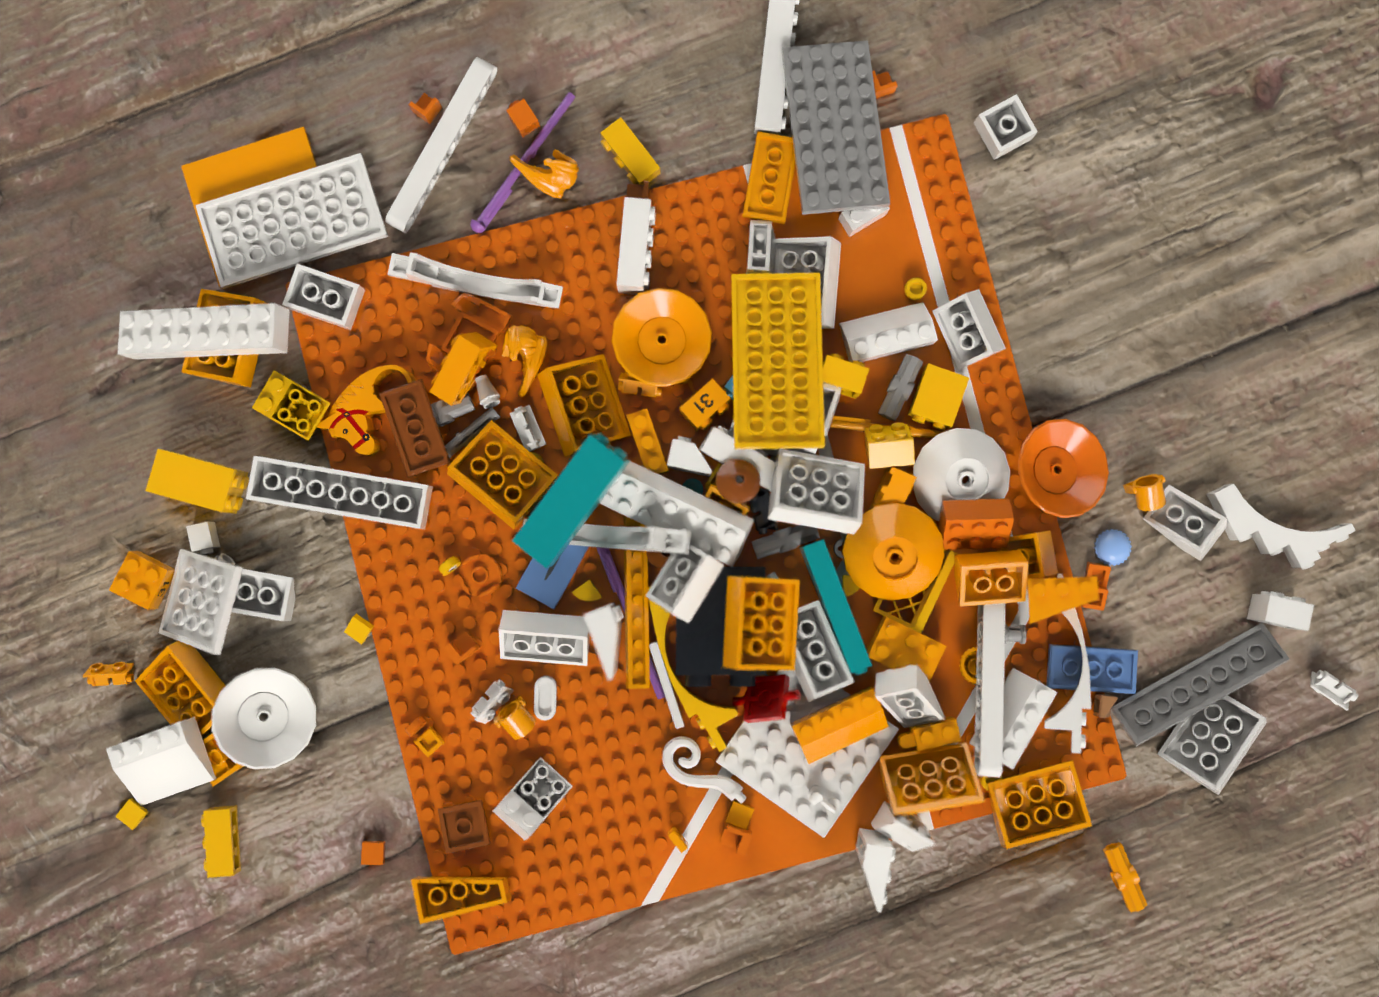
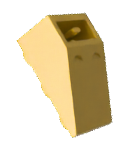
(291, 405)

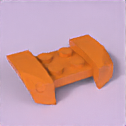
(474, 317)

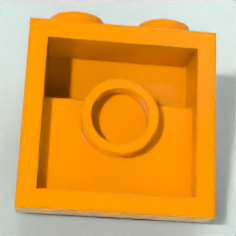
(220, 762)

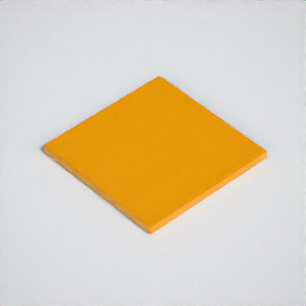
(248, 167)

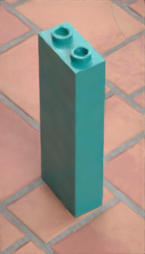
(571, 499)
(835, 606)

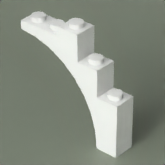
(1246, 523)

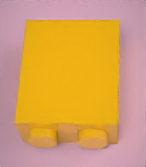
(938, 397)

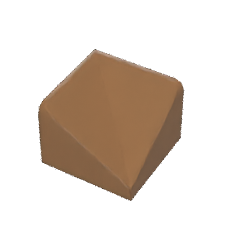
(1103, 705)

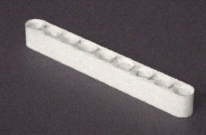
(441, 145)
(989, 690)

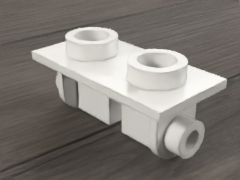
(527, 428)
(1325, 684)
(498, 695)

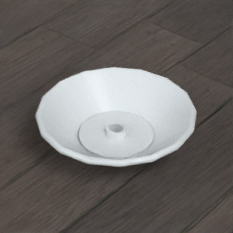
(949, 459)
(268, 741)

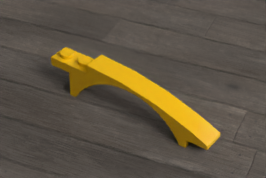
(709, 714)

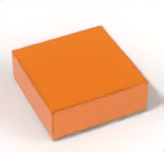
(373, 853)

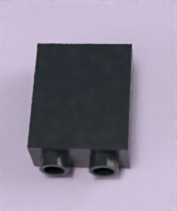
(702, 639)

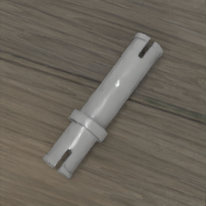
(463, 438)

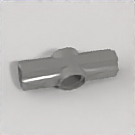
(900, 387)
(446, 413)
(784, 540)

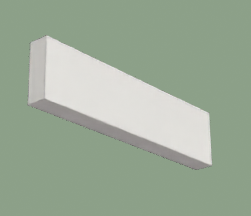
(666, 685)

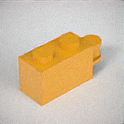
(931, 735)

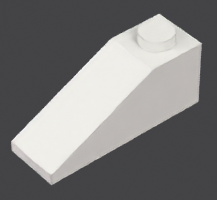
(759, 247)

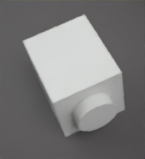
(203, 537)

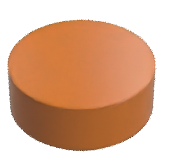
(415, 726)

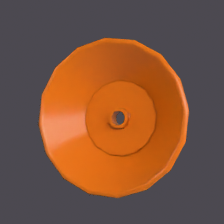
(1079, 466)

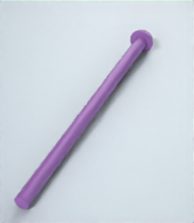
(504, 191)
(617, 586)

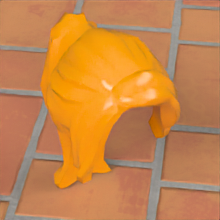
(553, 180)
(532, 349)

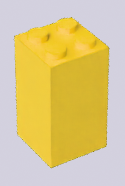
(197, 481)

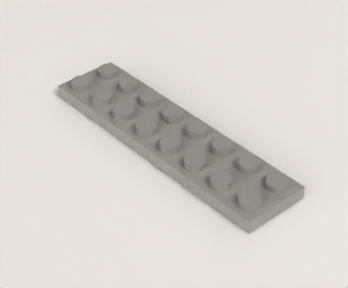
(1199, 684)

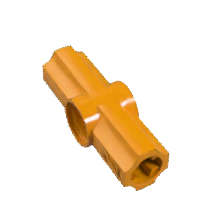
(1125, 877)

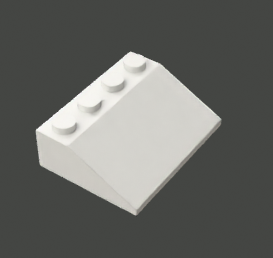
(811, 256)
(817, 491)
(605, 630)
(1213, 742)
(162, 762)

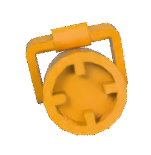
(1148, 492)
(515, 719)

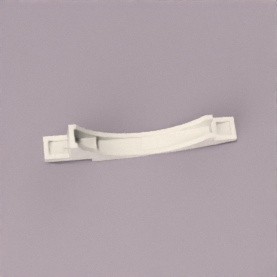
(451, 278)
(633, 538)
(1071, 715)

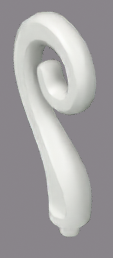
(722, 783)

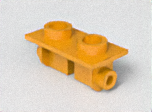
(630, 386)
(99, 674)

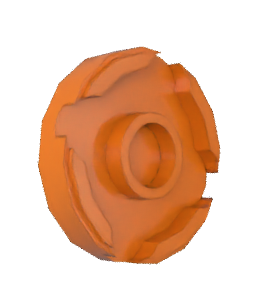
(480, 575)

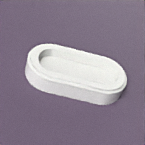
(545, 698)

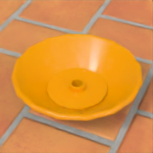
(657, 315)
(888, 531)

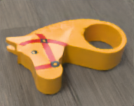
(355, 407)

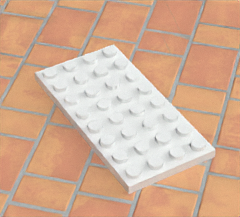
(291, 220)

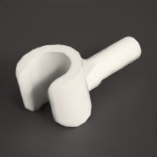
(815, 797)

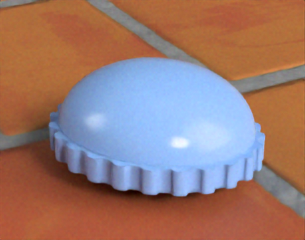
(1112, 547)

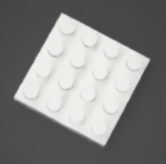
(200, 601)

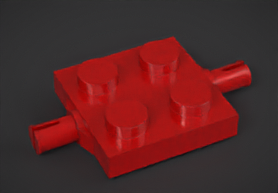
(767, 699)

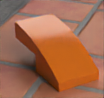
(1102, 572)

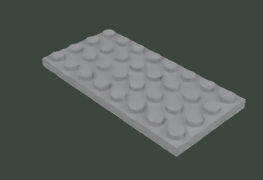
(835, 127)

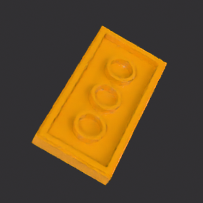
(770, 178)

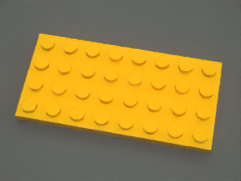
(777, 361)

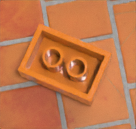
(975, 523)

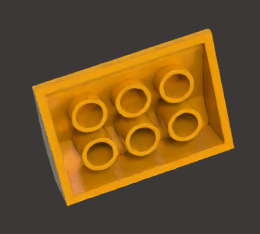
(231, 368)
(583, 402)
(501, 474)
(760, 623)
(182, 685)
(930, 779)
(1038, 805)

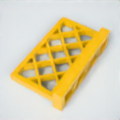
(929, 599)

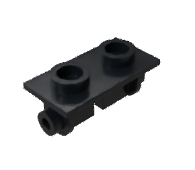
(761, 504)

